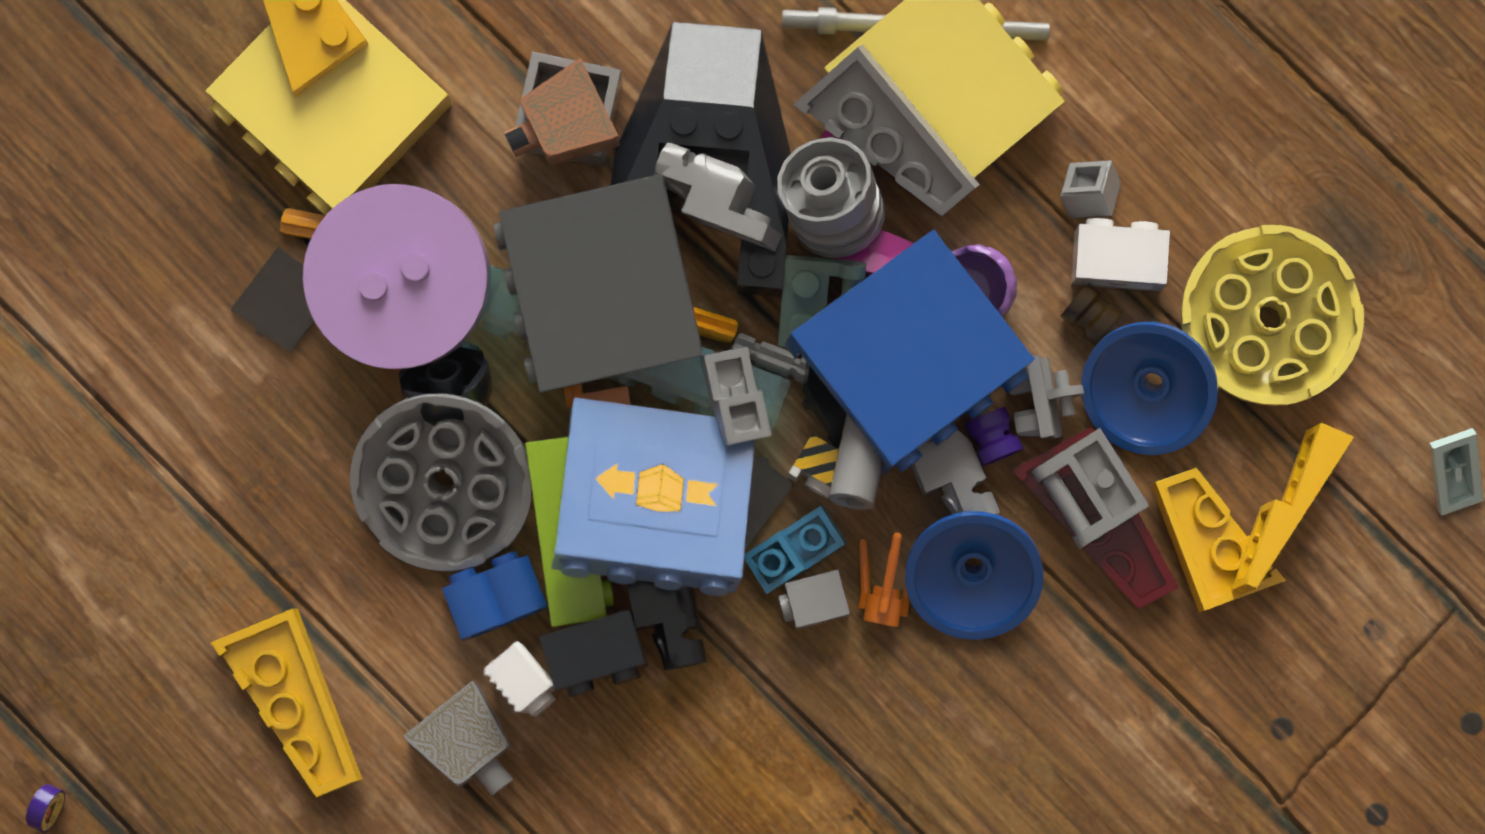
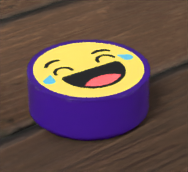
(45, 808)

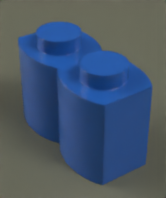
(494, 596)

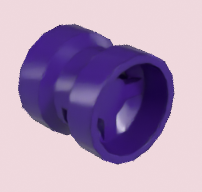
(993, 436)

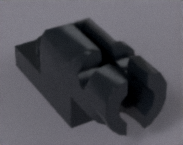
(672, 616)

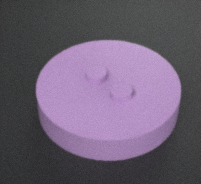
(396, 276)

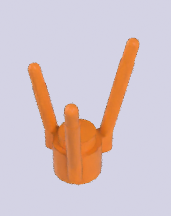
(884, 603)

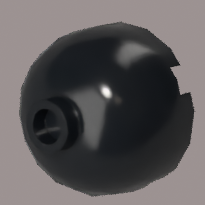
(458, 374)

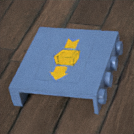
(653, 498)

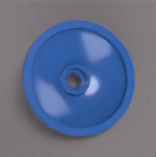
(1146, 415)
(980, 598)

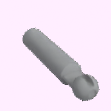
(855, 471)

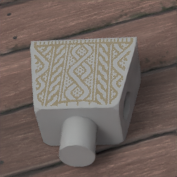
(464, 740)

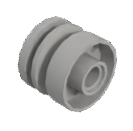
(831, 197)

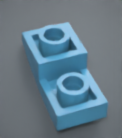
(795, 549)

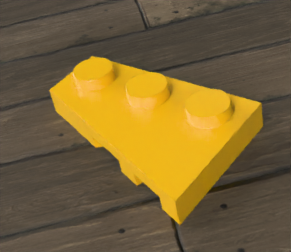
(312, 38)
(1205, 538)

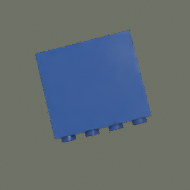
(912, 351)

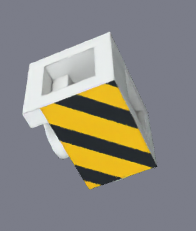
(816, 464)

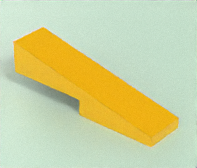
(1277, 520)

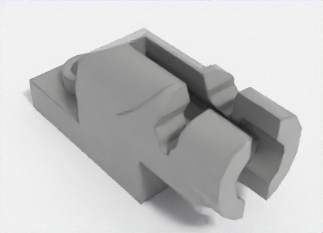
(715, 195)
(956, 471)

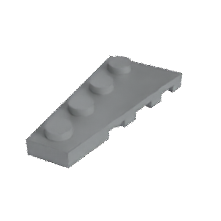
(873, 113)

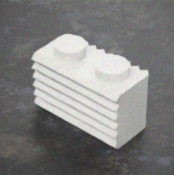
(522, 680)

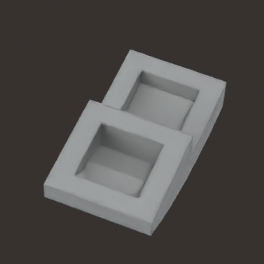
(734, 396)

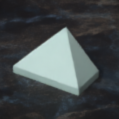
(1456, 471)

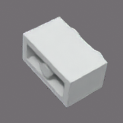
(1120, 255)

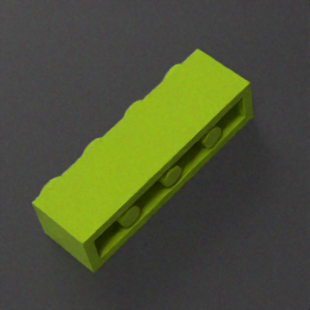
(568, 597)

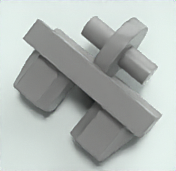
(1045, 418)

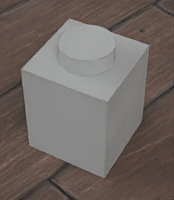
(814, 600)

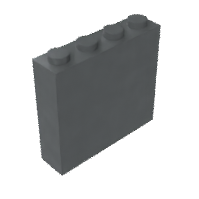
(598, 283)

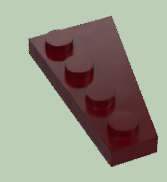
(1122, 553)

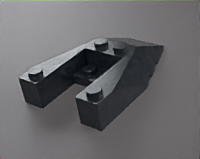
(720, 101)

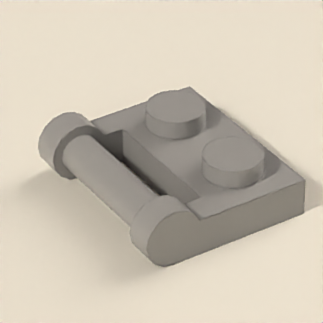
(1103, 480)

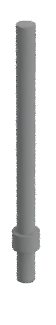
(827, 20)

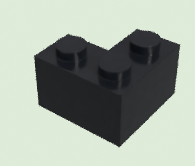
(594, 652)

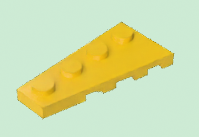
(288, 687)

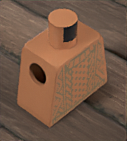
(564, 118)

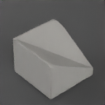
(1090, 189)

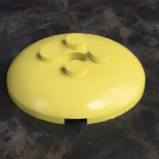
(1305, 286)

